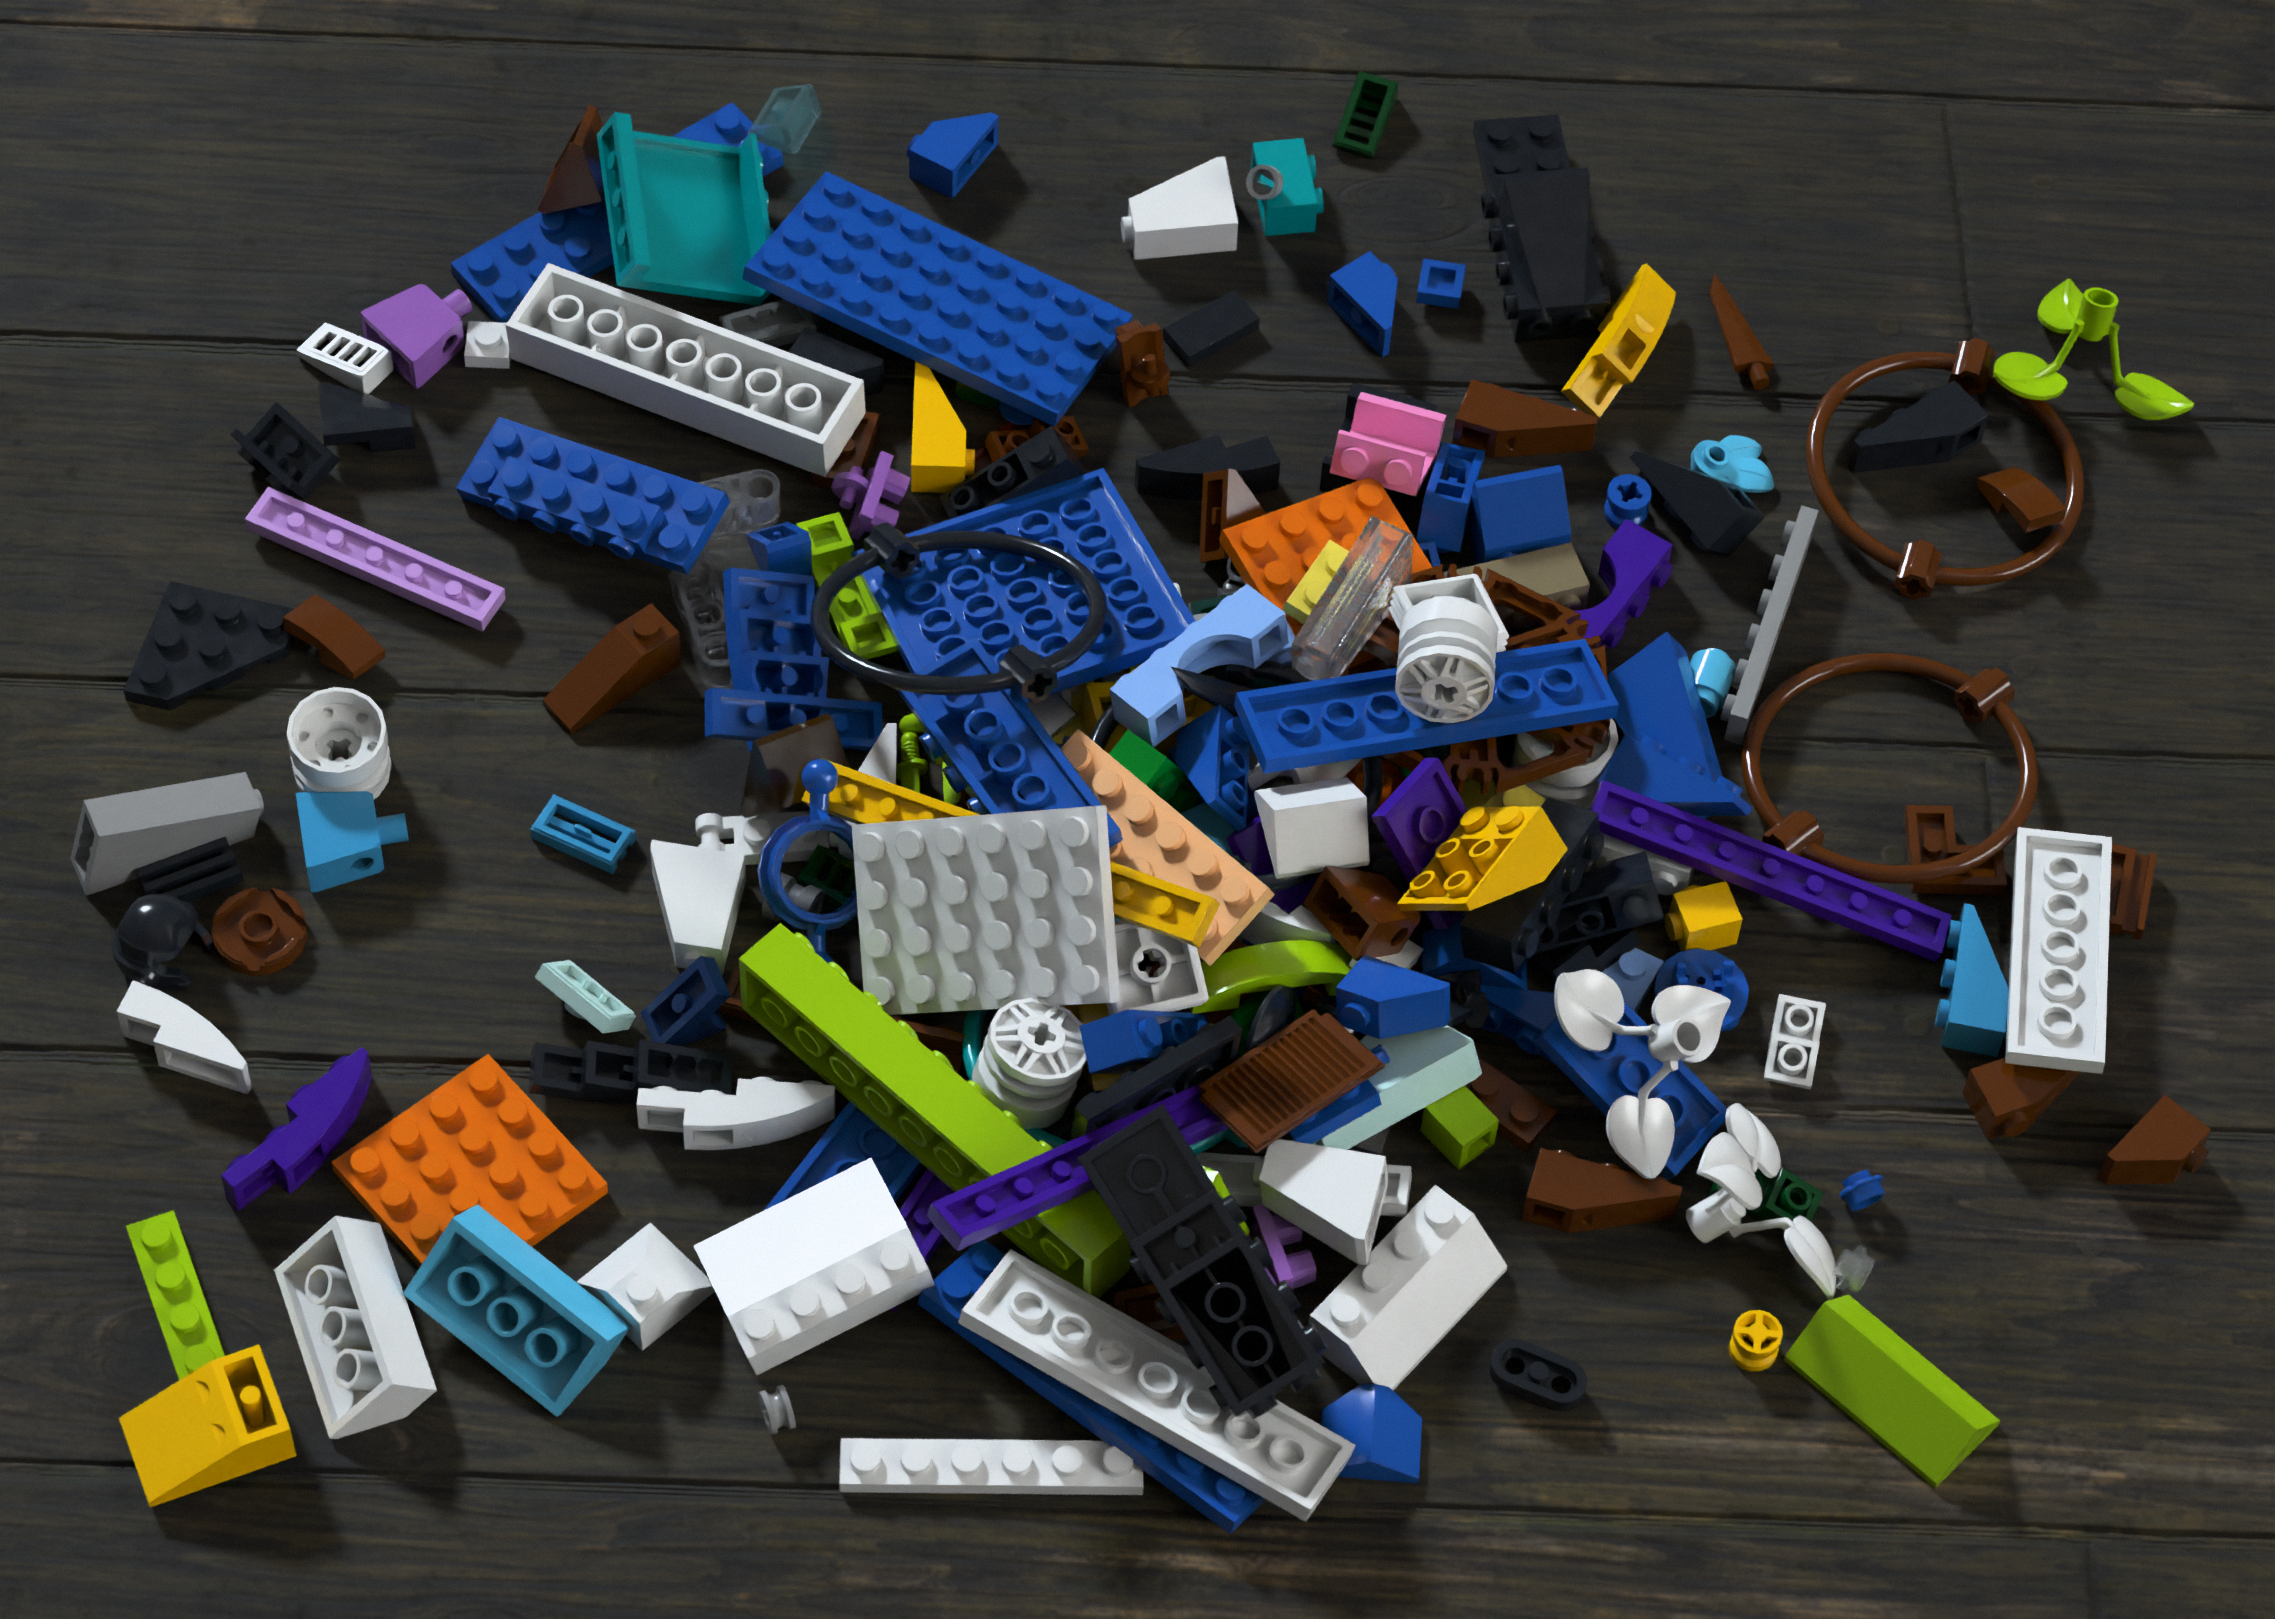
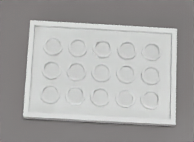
(987, 910)

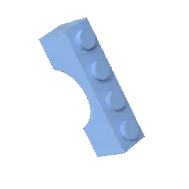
(1238, 632)

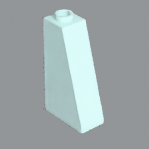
(1420, 1072)

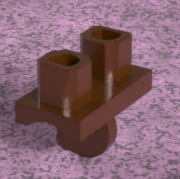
(1141, 362)

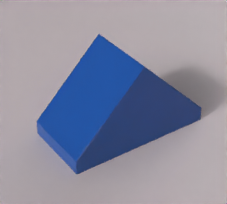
(782, 549)

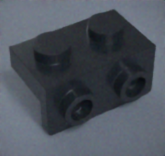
(287, 451)

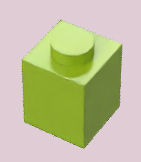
(1459, 1126)

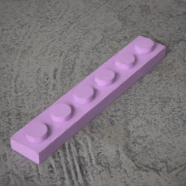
(375, 559)

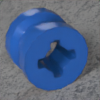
(1635, 509)

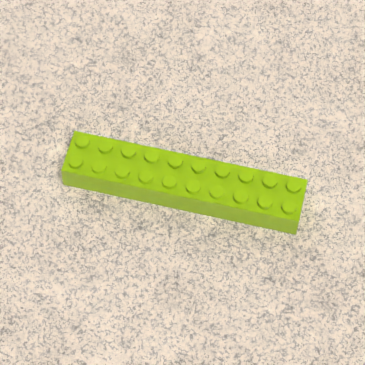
(919, 1100)

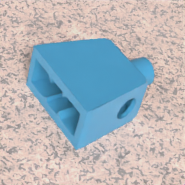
(344, 836)

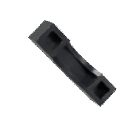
(1510, 927)

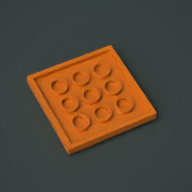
(1282, 545)
(464, 1148)

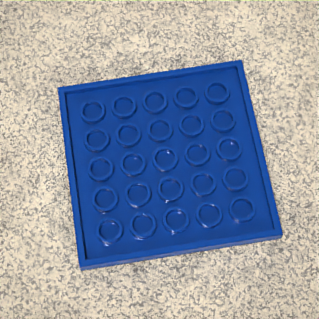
(1026, 602)

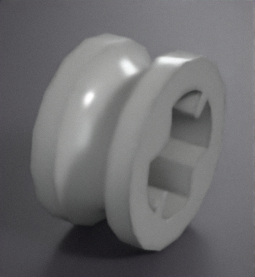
(777, 1409)

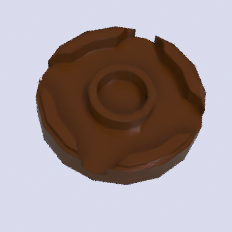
(259, 931)

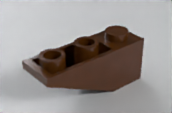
(1519, 424)
(1591, 1196)

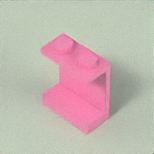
(1389, 444)

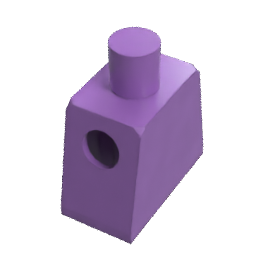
(418, 330)

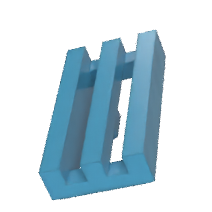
(578, 840)

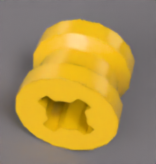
(1766, 1335)

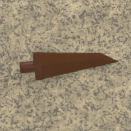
(1742, 344)

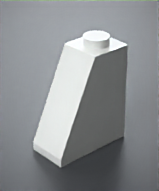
(1184, 215)
(698, 898)
(1325, 1192)

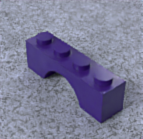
(1630, 568)

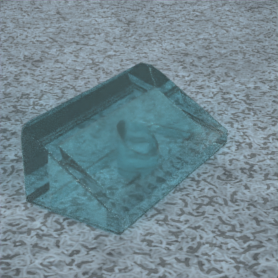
(787, 118)

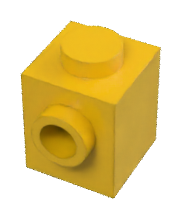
(1703, 917)

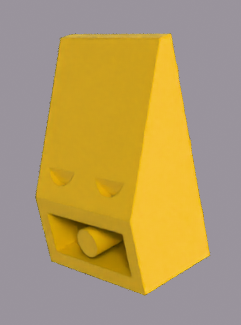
(1487, 859)
(208, 1428)

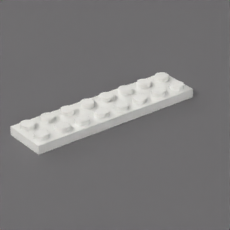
(1152, 1384)

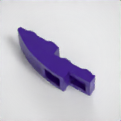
(317, 1125)

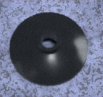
(1272, 1016)

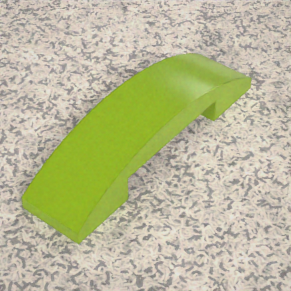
(852, 610)
(1270, 965)

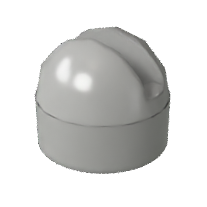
(1261, 190)

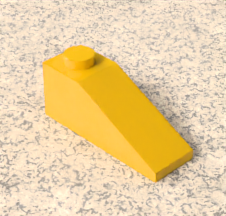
(937, 438)

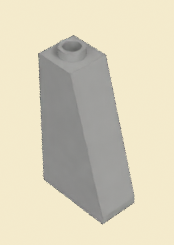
(155, 823)

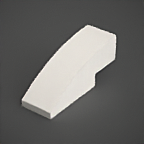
(181, 1038)

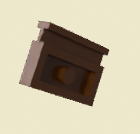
(2130, 890)

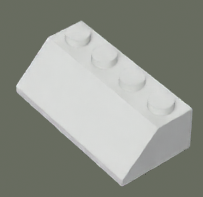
(1409, 1293)
(354, 1327)

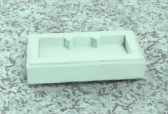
(585, 996)

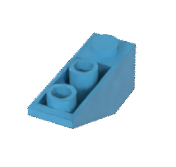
(1977, 991)

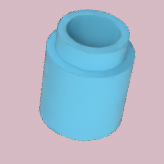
(1713, 677)

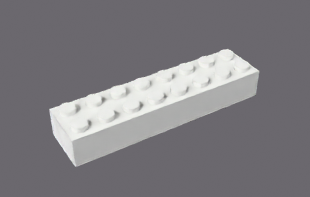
(686, 369)

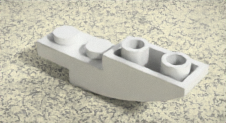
(755, 1116)

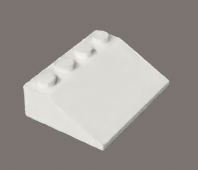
(814, 1266)

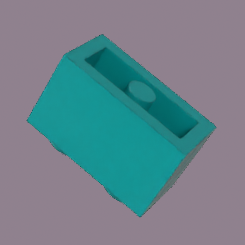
(1299, 201)

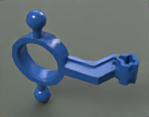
(819, 779)

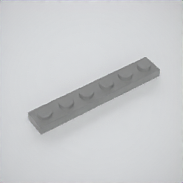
(1763, 637)

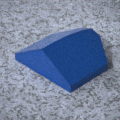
(1383, 1434)

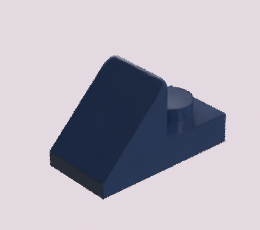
(688, 1005)

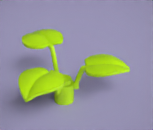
(2090, 317)

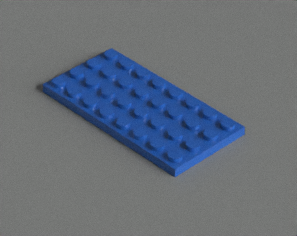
(938, 297)

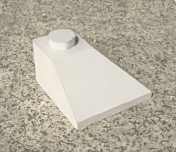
(648, 1285)

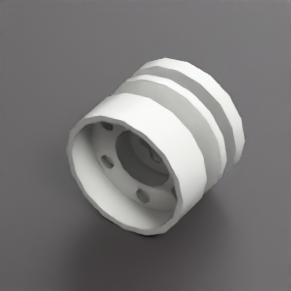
(1446, 659)
(339, 743)
(1031, 1061)

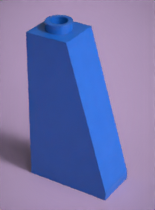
(1662, 702)

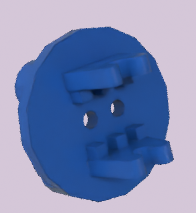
(1716, 973)

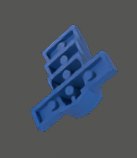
(778, 665)

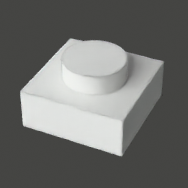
(487, 345)

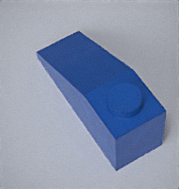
(1449, 497)

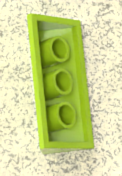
(1890, 1389)

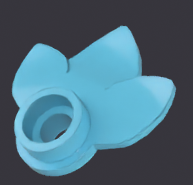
(1733, 461)

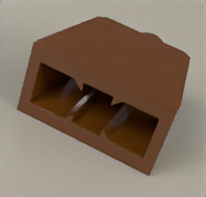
(1361, 911)

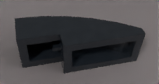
(1180, 470)

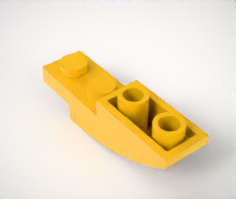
(1624, 343)

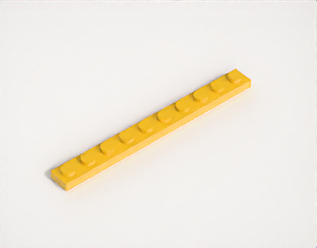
(1136, 895)

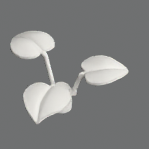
(1684, 1029)
(1731, 1163)

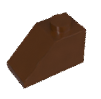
(2158, 1147)

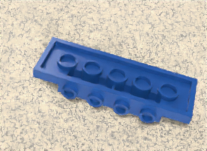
(592, 496)
(996, 745)

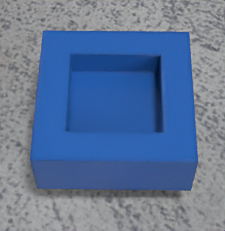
(1440, 283)

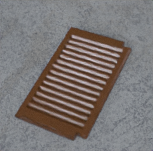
(1287, 1079)

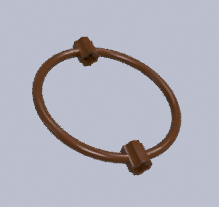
(1919, 562)
(1977, 701)

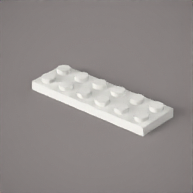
(2059, 951)

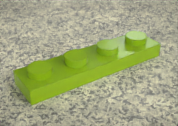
(175, 1292)

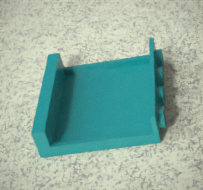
(683, 212)

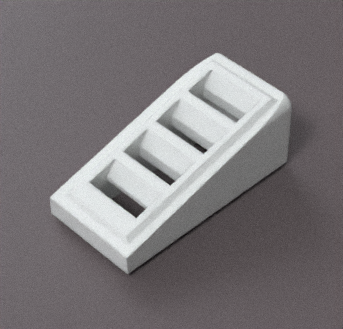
(363, 379)

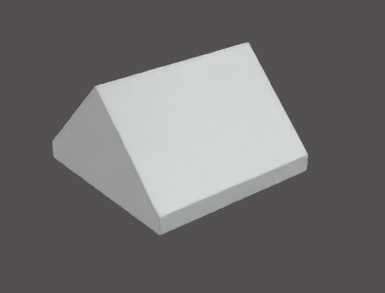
(1314, 826)

